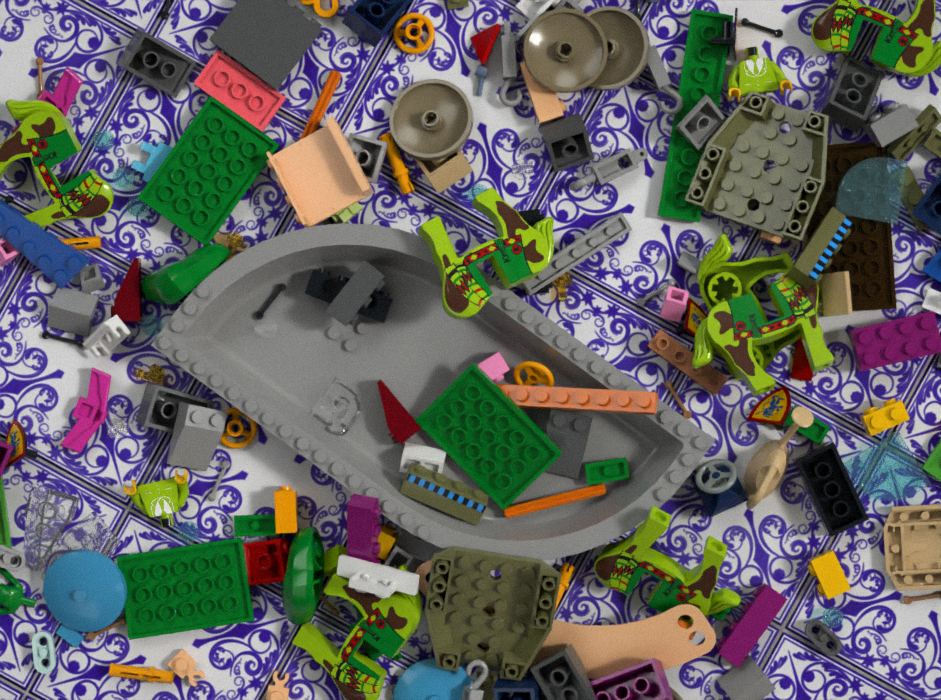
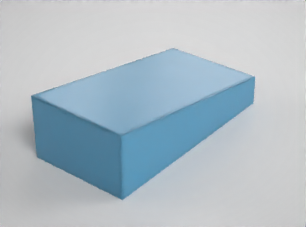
(70, 635)

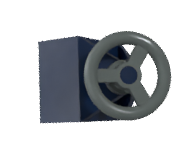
(718, 487)

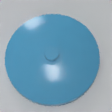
(85, 590)
(428, 682)

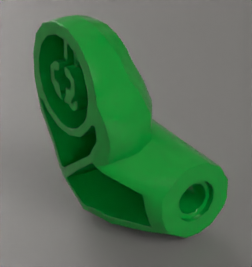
(180, 278)
(303, 576)

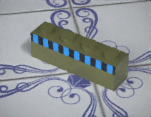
(819, 248)
(444, 493)

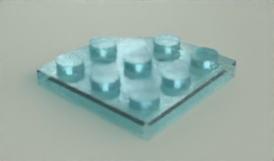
(873, 190)
(887, 470)

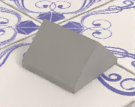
(701, 123)
(369, 155)
(72, 311)
(746, 682)

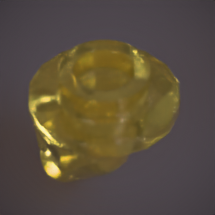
(234, 240)
(561, 282)
(155, 374)

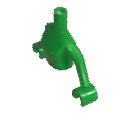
(12, 596)

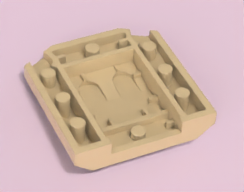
(913, 546)

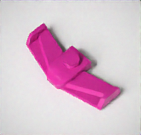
(63, 93)
(89, 411)

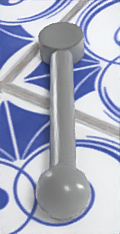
(641, 301)
(226, 464)

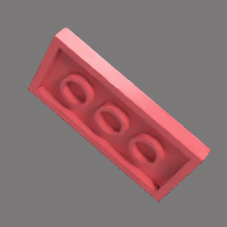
(240, 90)

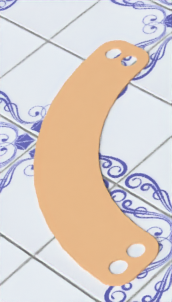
(620, 646)

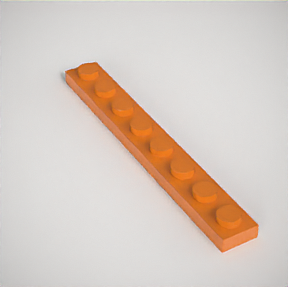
(582, 399)

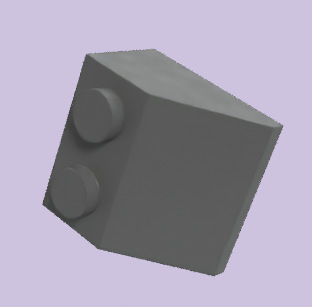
(567, 142)

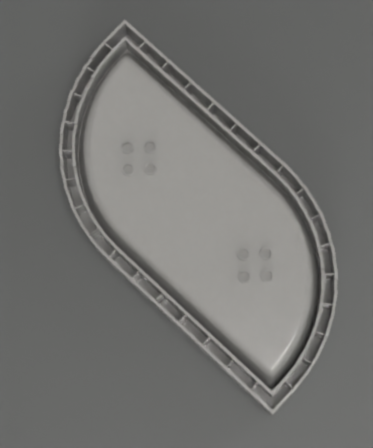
(417, 358)

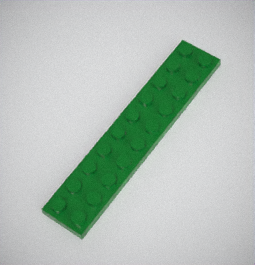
(700, 76)

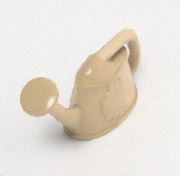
(771, 461)

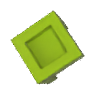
(331, 559)

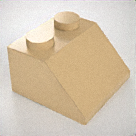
(445, 171)
(834, 294)

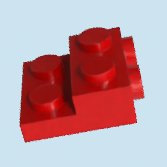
(266, 560)

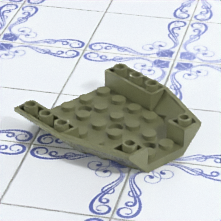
(735, 159)
(522, 603)

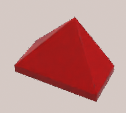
(484, 42)
(800, 366)

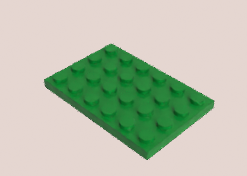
(208, 171)
(489, 436)
(186, 588)

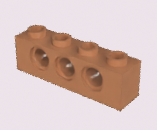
(681, 359)

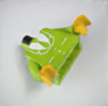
(756, 75)
(160, 497)

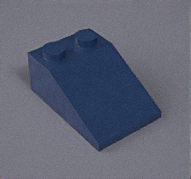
(374, 18)
(929, 207)
(517, 690)

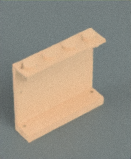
(320, 175)

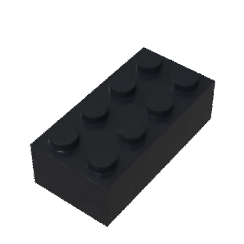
(830, 489)

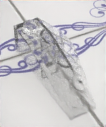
(46, 518)
(88, 534)

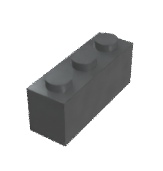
(356, 294)

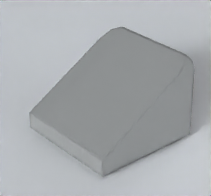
(688, 262)
(91, 278)

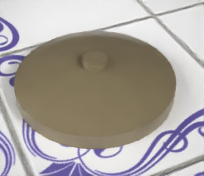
(626, 44)
(565, 50)
(431, 119)

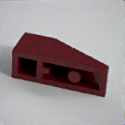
(129, 297)
(398, 419)

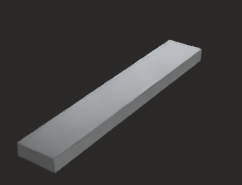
(579, 251)

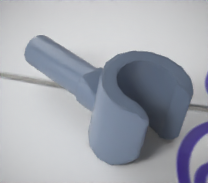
(481, 72)

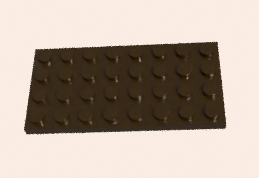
(868, 248)

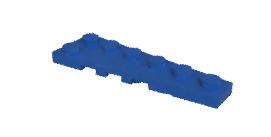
(42, 248)

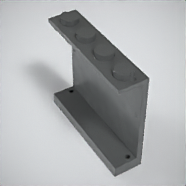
(266, 37)

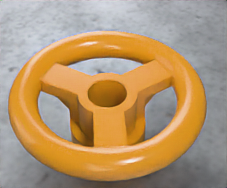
(417, 26)
(535, 374)
(236, 420)

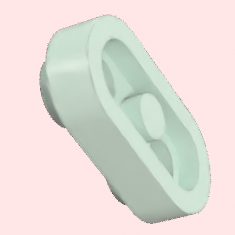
(43, 652)

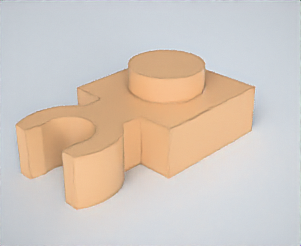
(184, 665)
(278, 691)

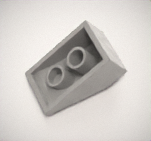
(196, 435)

